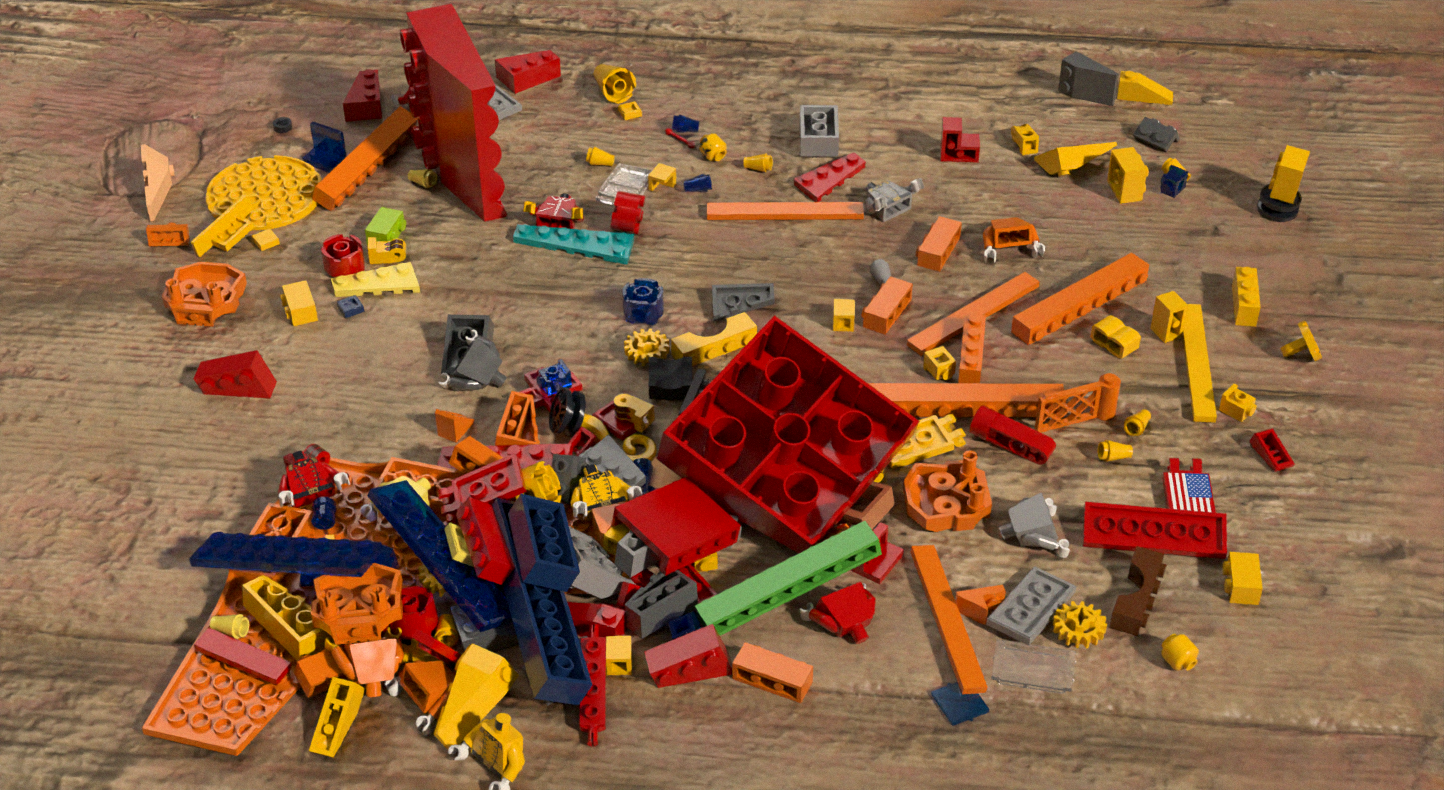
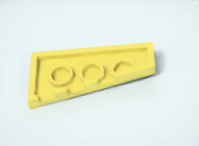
(390, 278)

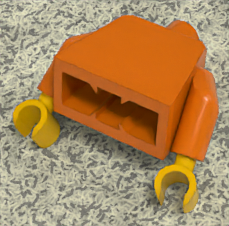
(370, 660)

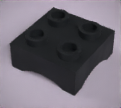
(669, 378)

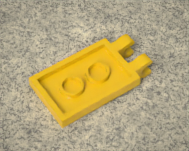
(930, 439)

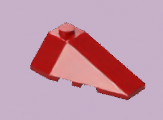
(608, 616)

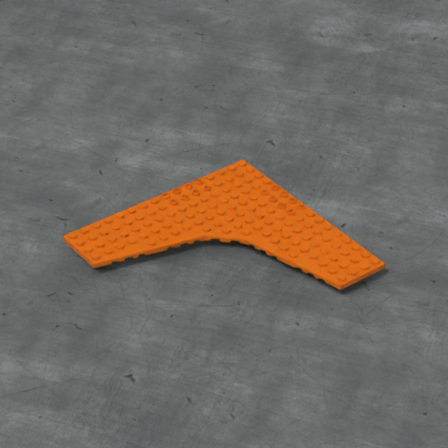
(227, 707)

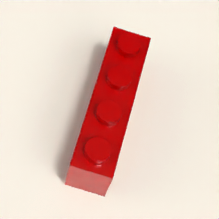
(485, 541)

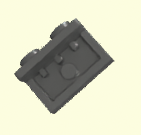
(1156, 134)
(569, 471)

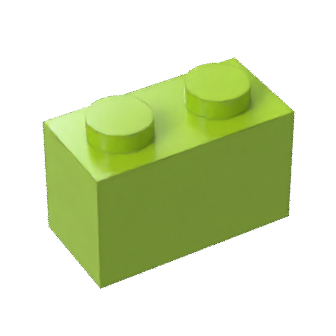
(386, 225)

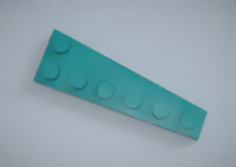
(609, 245)

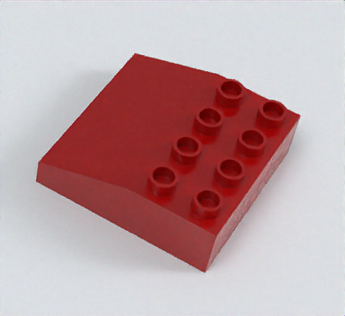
(453, 108)
(786, 437)

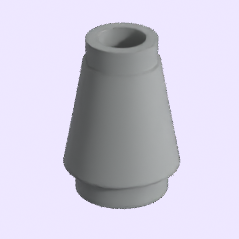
(880, 271)

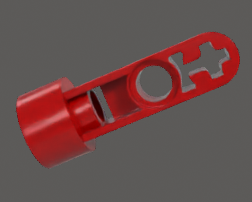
(1012, 435)

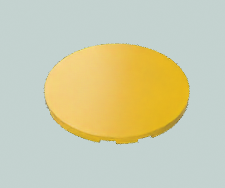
(277, 188)

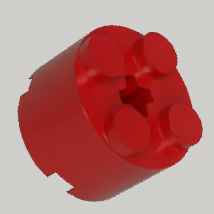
(627, 212)
(342, 255)
(418, 612)

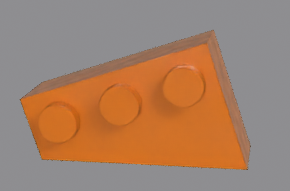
(518, 421)

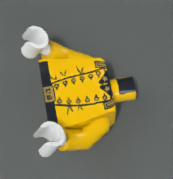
(599, 491)
(496, 746)

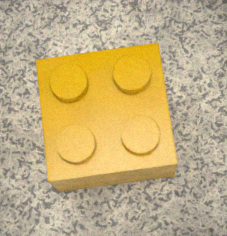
(1288, 173)
(1127, 175)

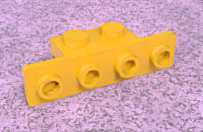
(226, 229)

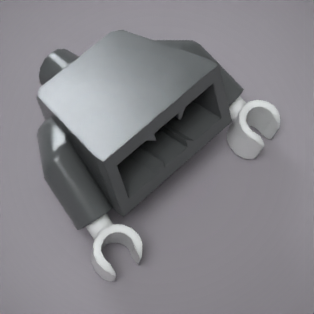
(476, 366)

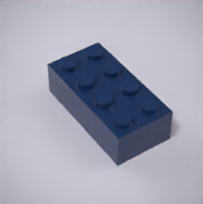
(543, 543)

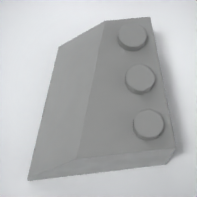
(597, 572)

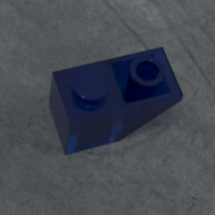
(684, 625)

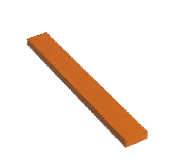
(785, 211)
(985, 305)
(948, 620)

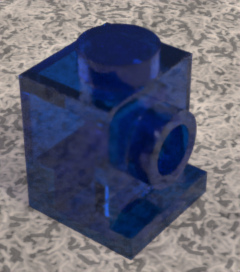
(1173, 181)
(554, 378)

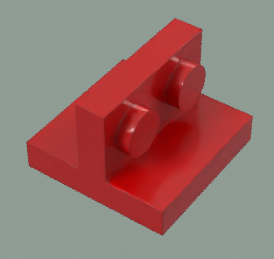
(880, 566)

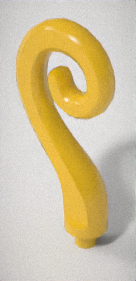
(597, 428)

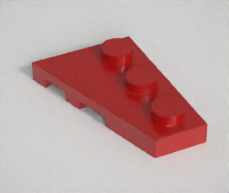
(436, 648)

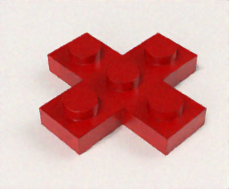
(539, 395)

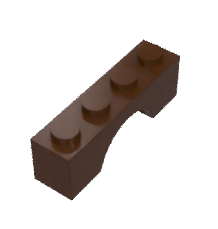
(1131, 609)

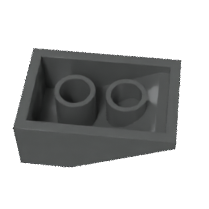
(1087, 80)
(455, 342)
(491, 640)

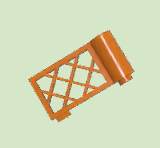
(1101, 402)

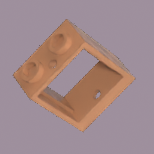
(881, 503)

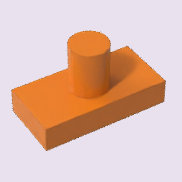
(168, 235)

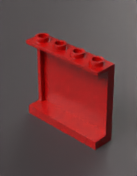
(678, 524)

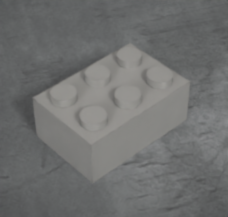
(819, 130)

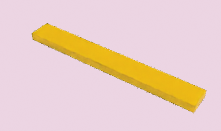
(1198, 366)

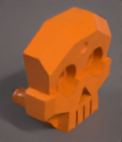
(203, 292)
(947, 494)
(358, 606)

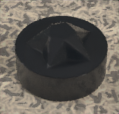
(282, 125)

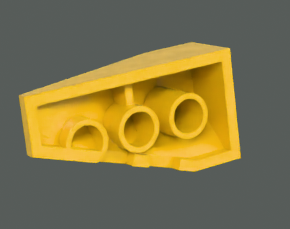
(1066, 159)
(477, 687)

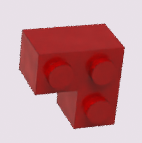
(957, 145)

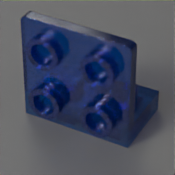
(328, 147)

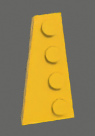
(284, 617)

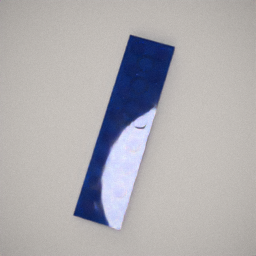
(427, 538)
(287, 554)

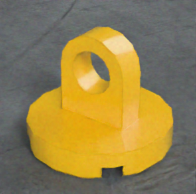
(1303, 343)

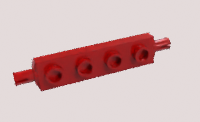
(594, 703)

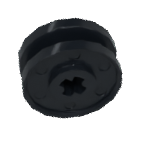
(1277, 209)
(567, 412)

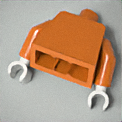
(1010, 233)
(427, 686)

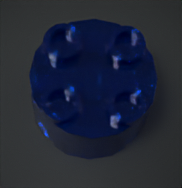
(643, 301)

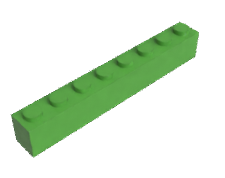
(789, 579)

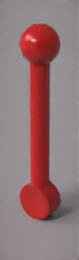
(691, 144)

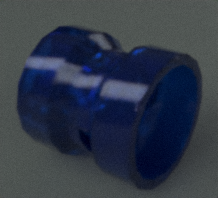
(323, 513)

